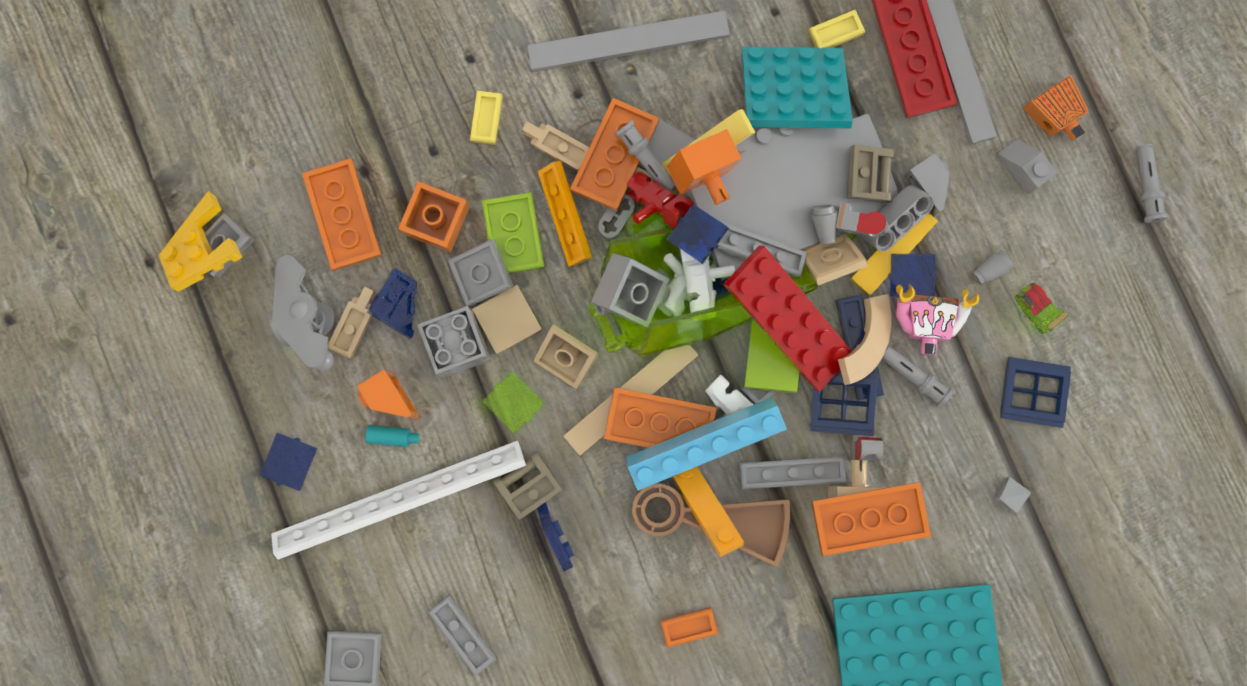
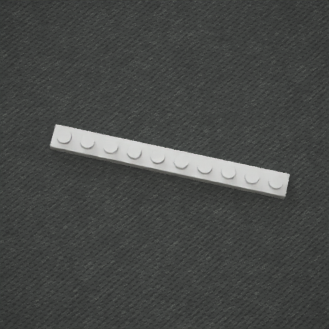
(397, 500)

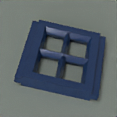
(1032, 415)
(841, 425)

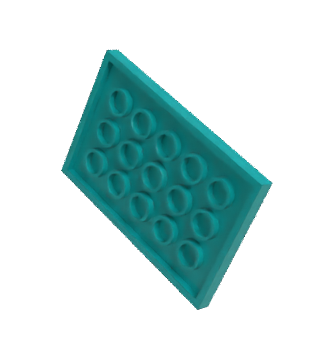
(918, 638)

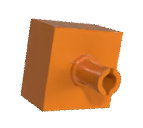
(705, 164)

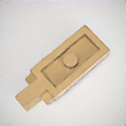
(556, 144)
(352, 324)

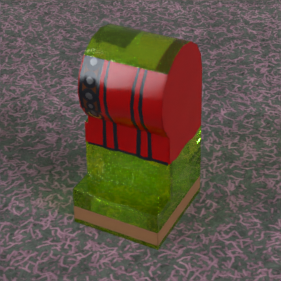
(1039, 308)

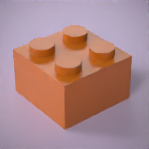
(434, 217)

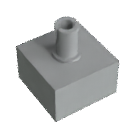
(630, 290)

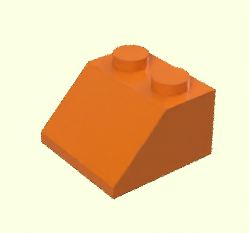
(386, 395)

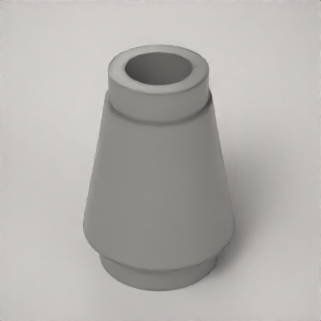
(825, 222)
(994, 267)

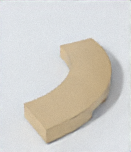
(874, 344)

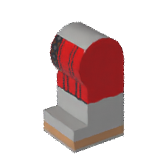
(871, 224)
(866, 448)

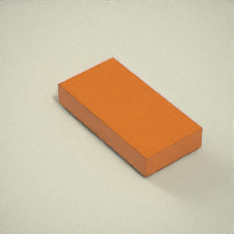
(689, 627)

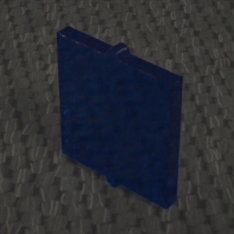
(698, 233)
(913, 270)
(288, 461)

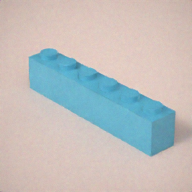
(705, 443)

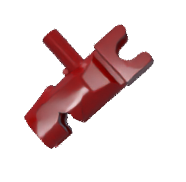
(657, 199)

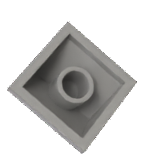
(224, 229)

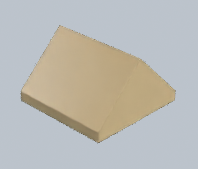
(565, 356)

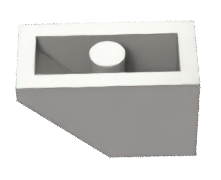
(1026, 165)
(933, 178)

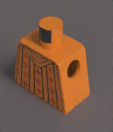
(1059, 109)

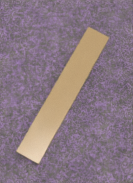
(647, 381)

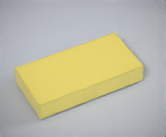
(837, 30)
(486, 117)

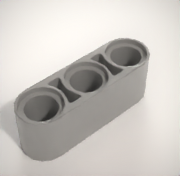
(902, 215)

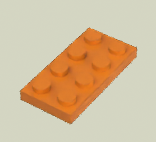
(607, 162)
(342, 214)
(652, 419)
(870, 518)

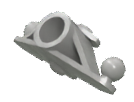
(298, 318)

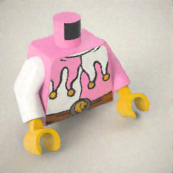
(932, 317)

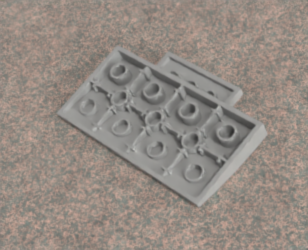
(784, 178)

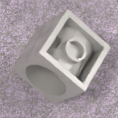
(454, 342)

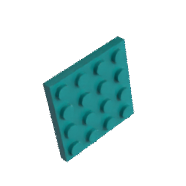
(796, 87)

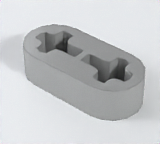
(621, 221)

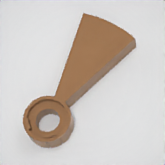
(759, 523)

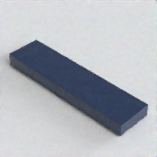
(852, 321)

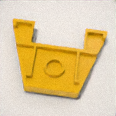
(188, 251)

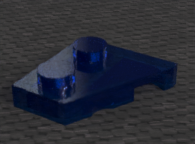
(396, 303)
(553, 533)

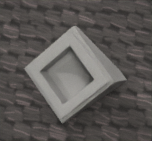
(1012, 495)

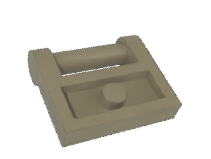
(863, 173)
(533, 492)

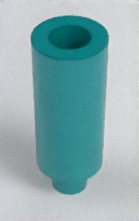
(391, 436)

